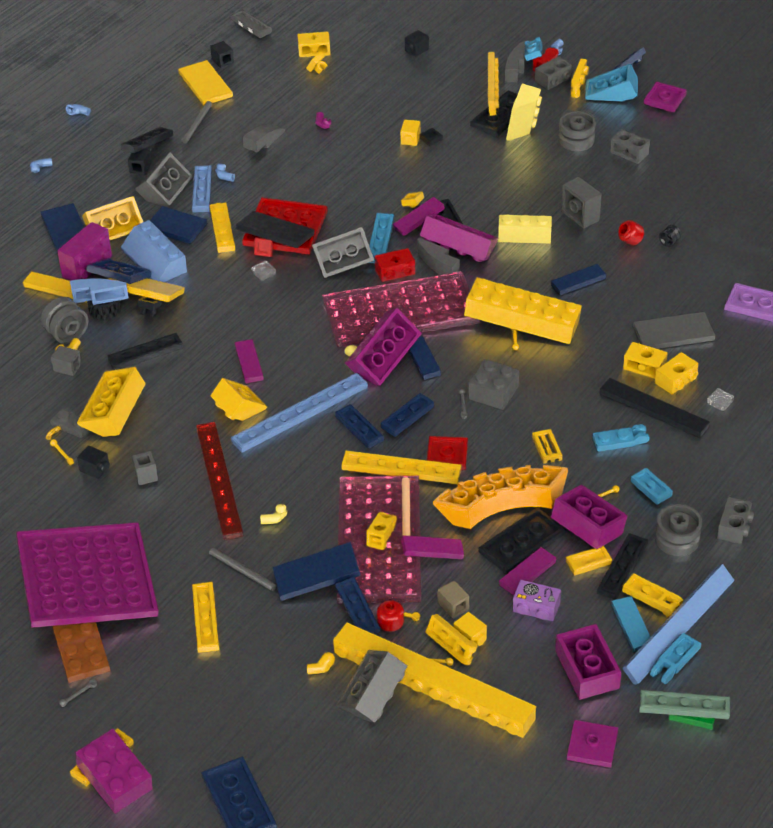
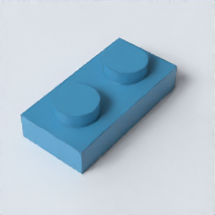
(651, 486)

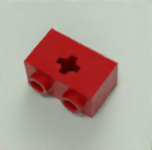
(395, 265)

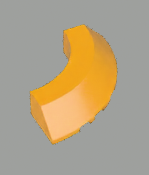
(501, 491)

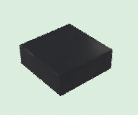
(431, 136)

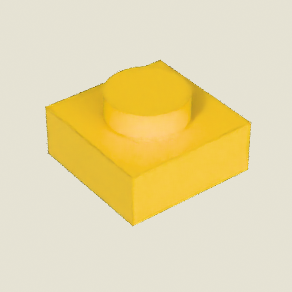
(412, 199)

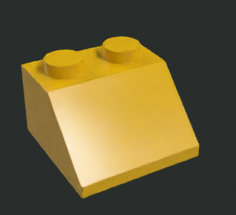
(237, 400)

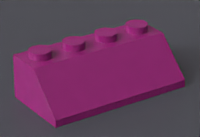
(459, 237)
(383, 347)

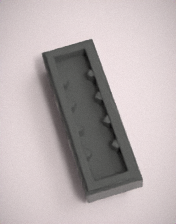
(251, 23)

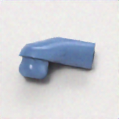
(35, 165)
(222, 174)

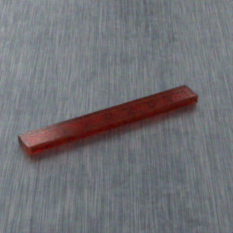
(219, 481)

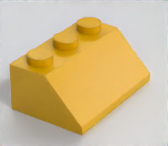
(116, 217)

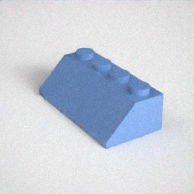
(154, 252)

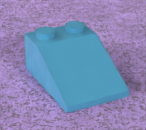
(614, 85)

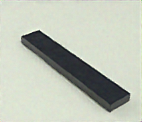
(655, 407)

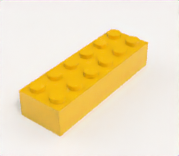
(523, 310)

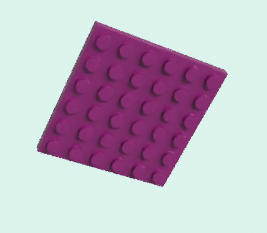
(86, 574)

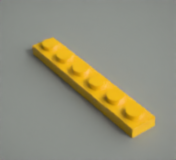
(493, 83)
(401, 467)

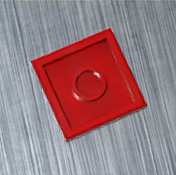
(448, 450)

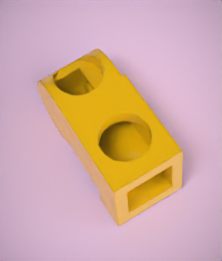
(380, 530)

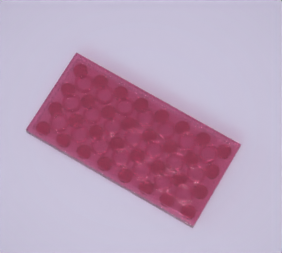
(427, 302)
(384, 572)

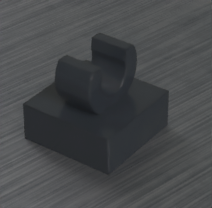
(149, 303)

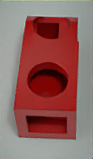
(550, 54)

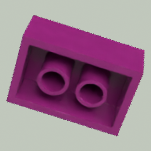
(86, 247)
(589, 516)
(588, 661)
(114, 771)

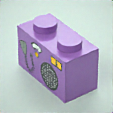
(536, 600)

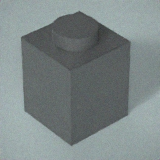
(66, 360)
(145, 468)

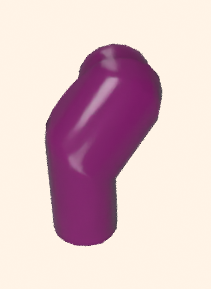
(321, 121)

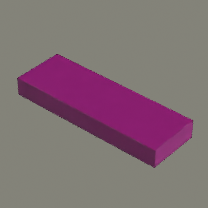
(418, 216)
(249, 361)
(432, 547)
(528, 570)

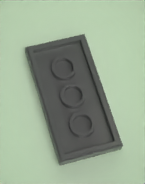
(674, 330)

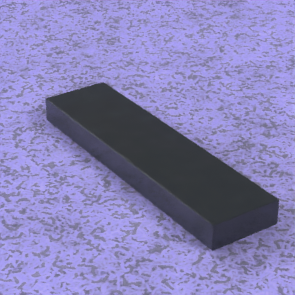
(147, 139)
(145, 351)
(622, 566)

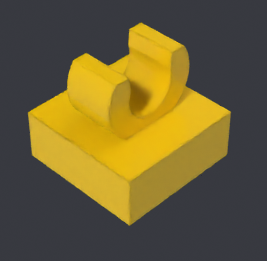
(317, 63)

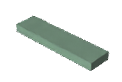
(684, 704)

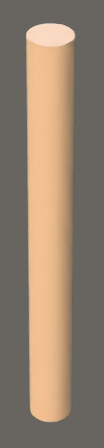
(405, 506)

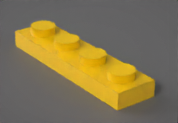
(222, 227)

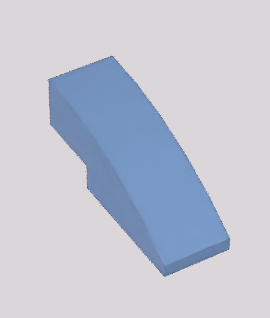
(98, 290)

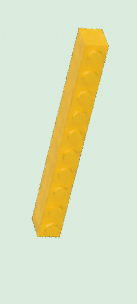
(442, 682)

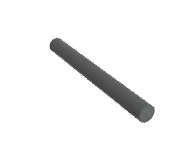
(197, 121)
(242, 569)

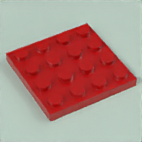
(296, 212)

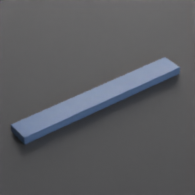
(299, 412)
(679, 622)

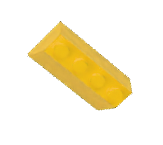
(112, 402)

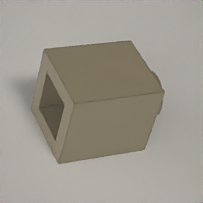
(453, 599)

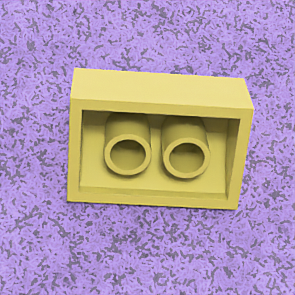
(524, 112)
(524, 229)

